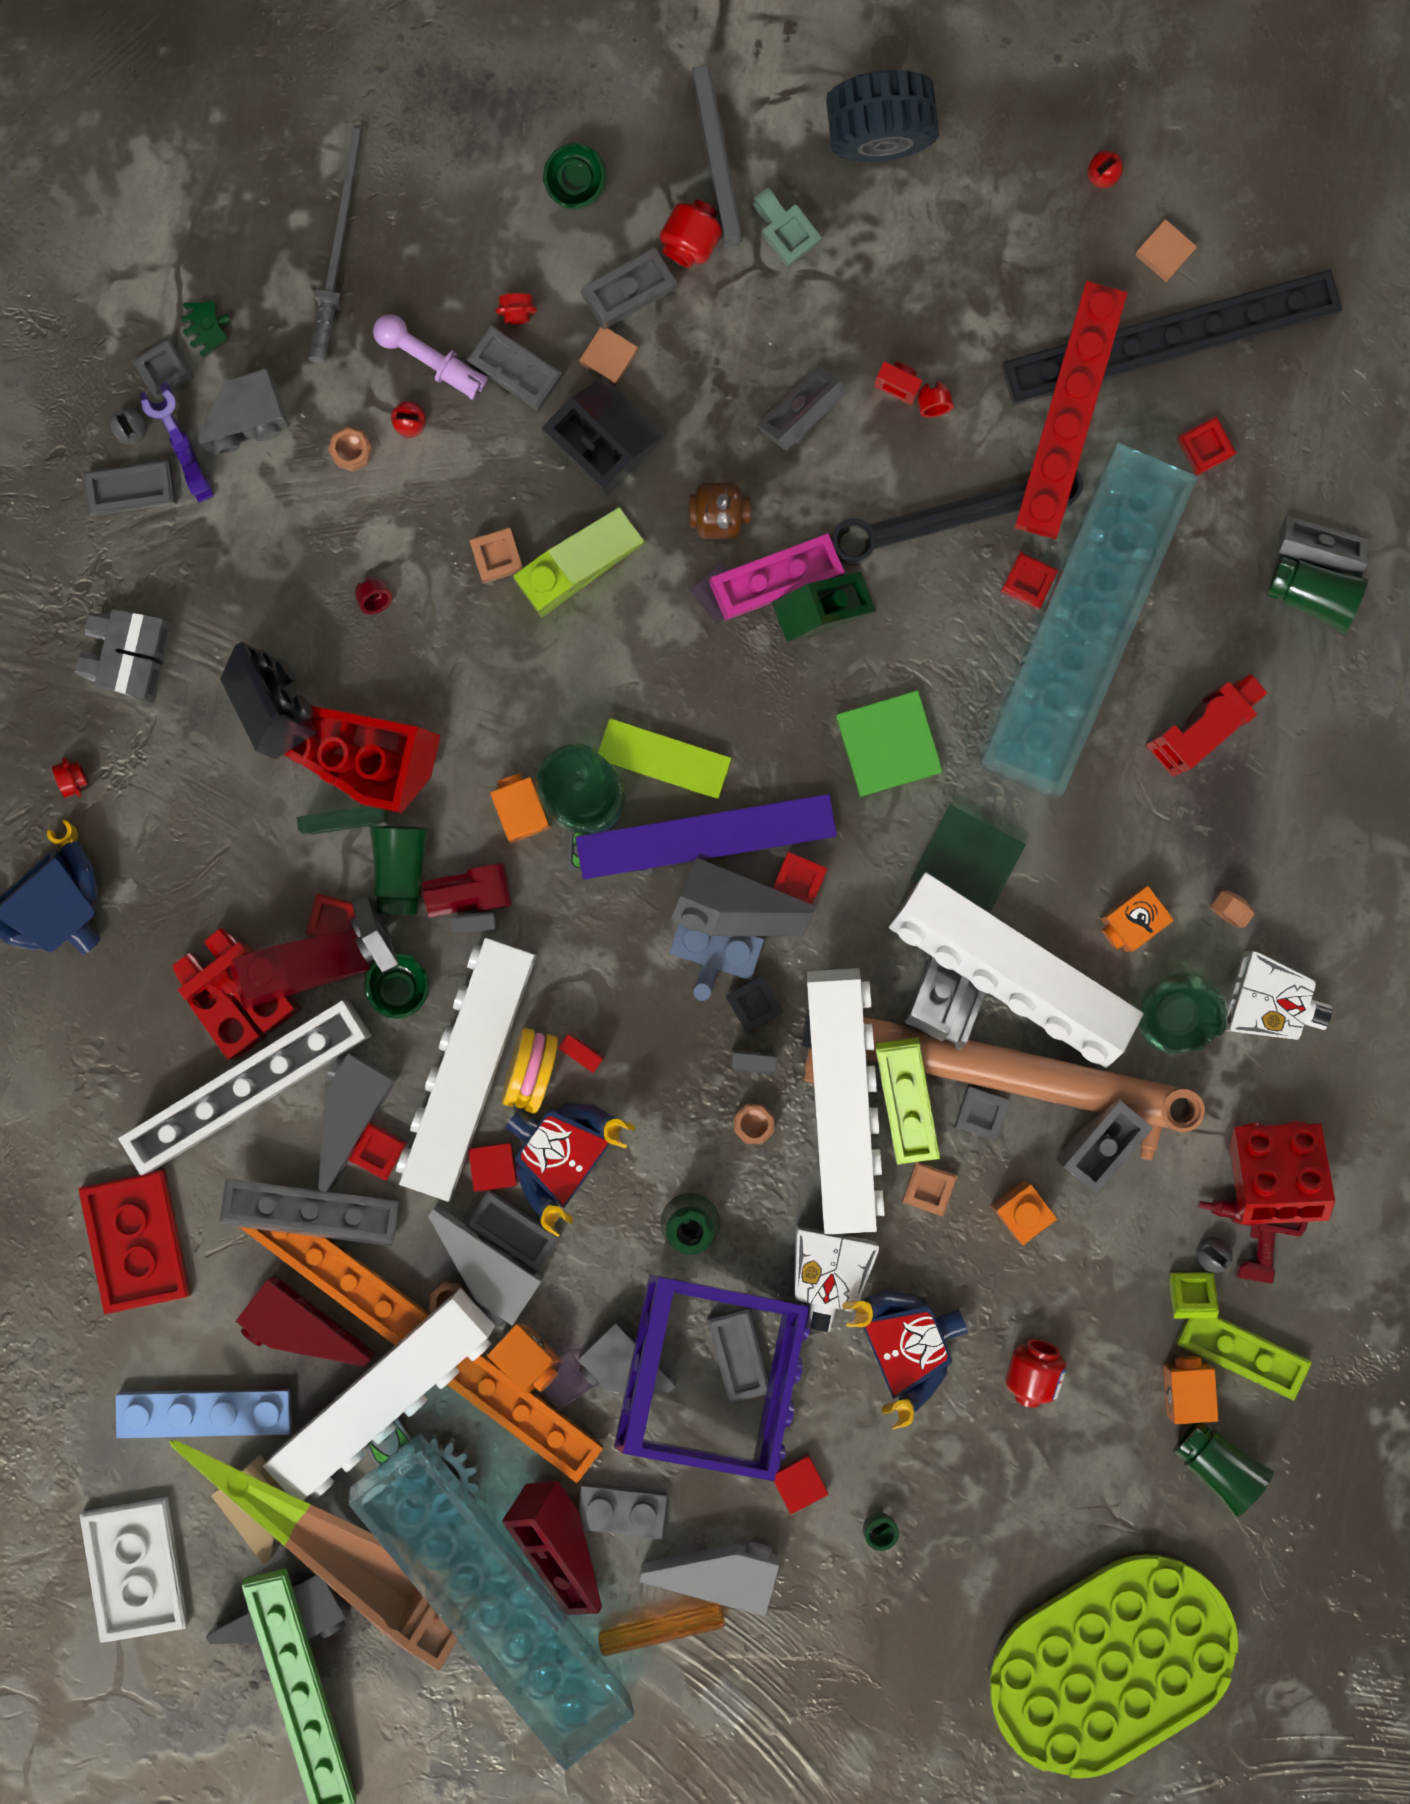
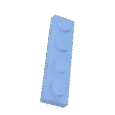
(203, 1413)

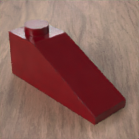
(296, 967)
(293, 1324)
(555, 1544)

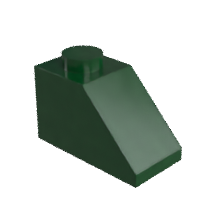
(823, 606)

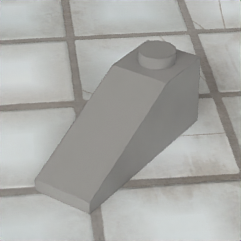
(491, 1274)
(723, 1575)

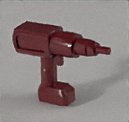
(1261, 1269)

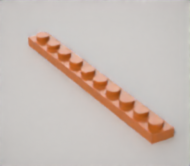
(396, 1315)

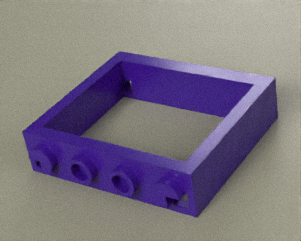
(777, 1409)

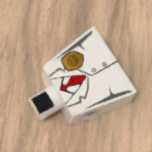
(1273, 1000)
(830, 1272)

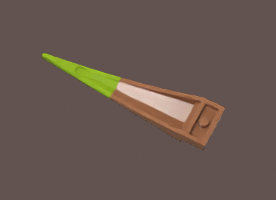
(340, 1555)

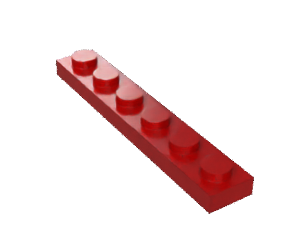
(1070, 410)

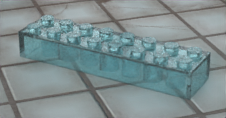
(1087, 621)
(491, 1601)

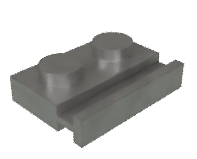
(945, 1004)

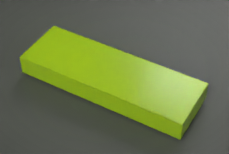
(664, 758)
(907, 1100)
(1245, 1354)

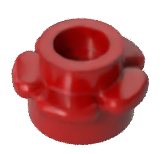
(516, 308)
(69, 778)

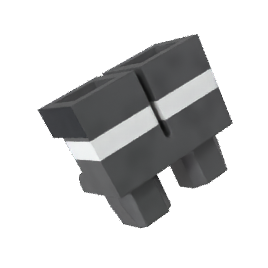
(129, 634)

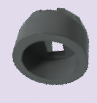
(135, 420)
(1209, 1263)

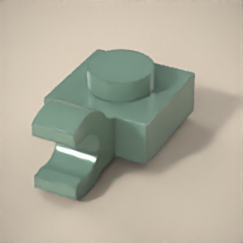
(788, 231)

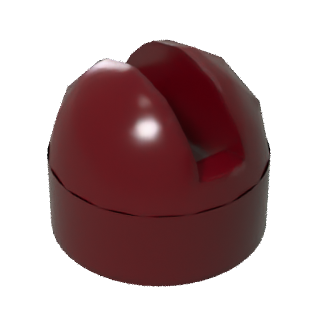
(376, 604)

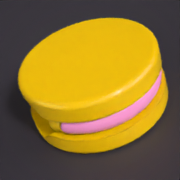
(529, 1070)

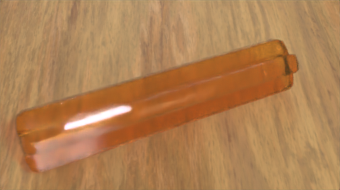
(661, 1629)

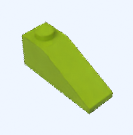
(577, 561)

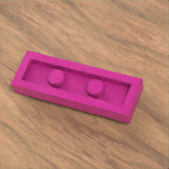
(775, 576)

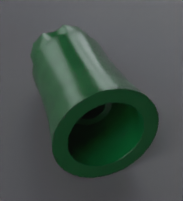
(1318, 592)
(398, 867)
(679, 1212)
(1223, 1467)

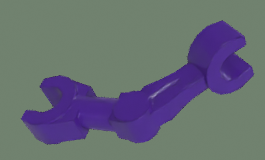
(180, 442)

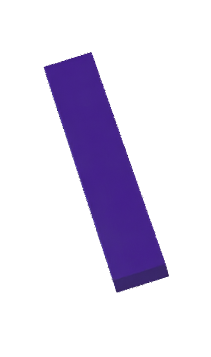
(705, 836)

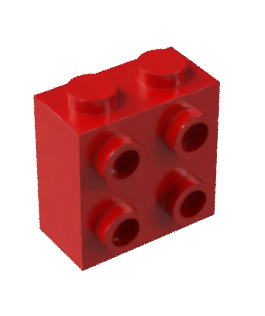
(1281, 1173)

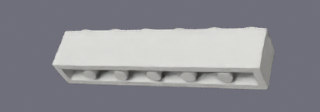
(1016, 971)
(467, 1069)
(245, 1087)
(842, 1100)
(380, 1396)

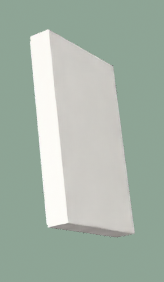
(134, 1569)

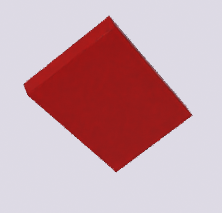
(134, 1241)

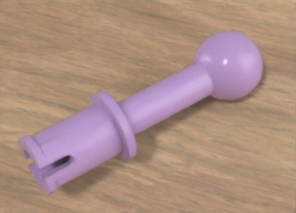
(392, 332)

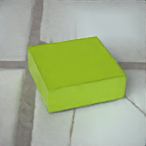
(1193, 1295)

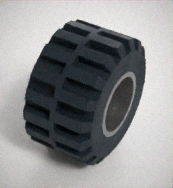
(882, 116)

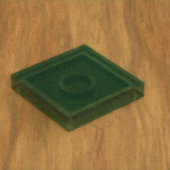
(969, 857)

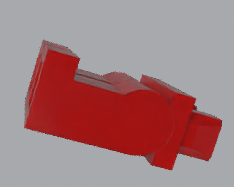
(1207, 725)
(217, 1002)

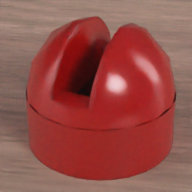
(1111, 175)
(934, 401)
(406, 427)

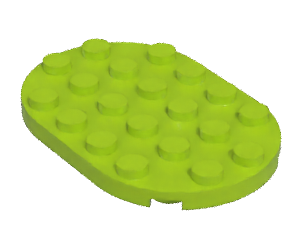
(1113, 1666)

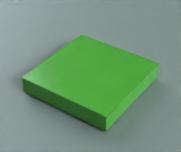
(888, 743)

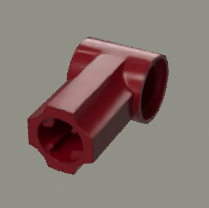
(477, 890)

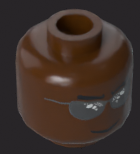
(718, 510)

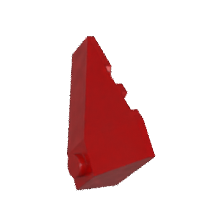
(369, 757)

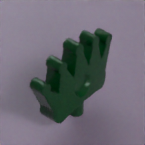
(205, 325)

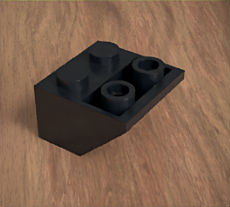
(602, 435)
(267, 700)

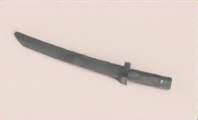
(329, 299)

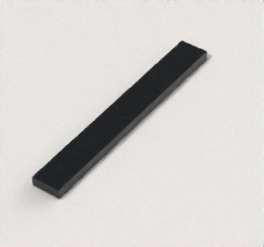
(1187, 333)

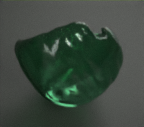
(580, 789)
(1182, 1013)

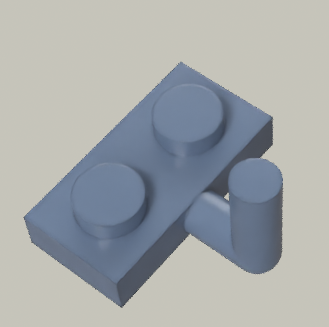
(724, 953)

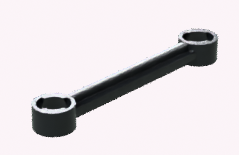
(938, 519)

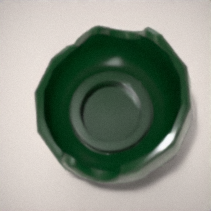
(575, 176)
(397, 990)

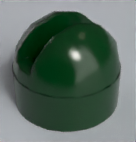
(883, 1536)

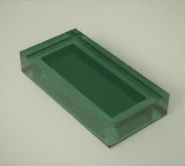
(342, 820)

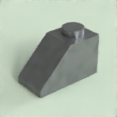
(1104, 1145)
(610, 1357)

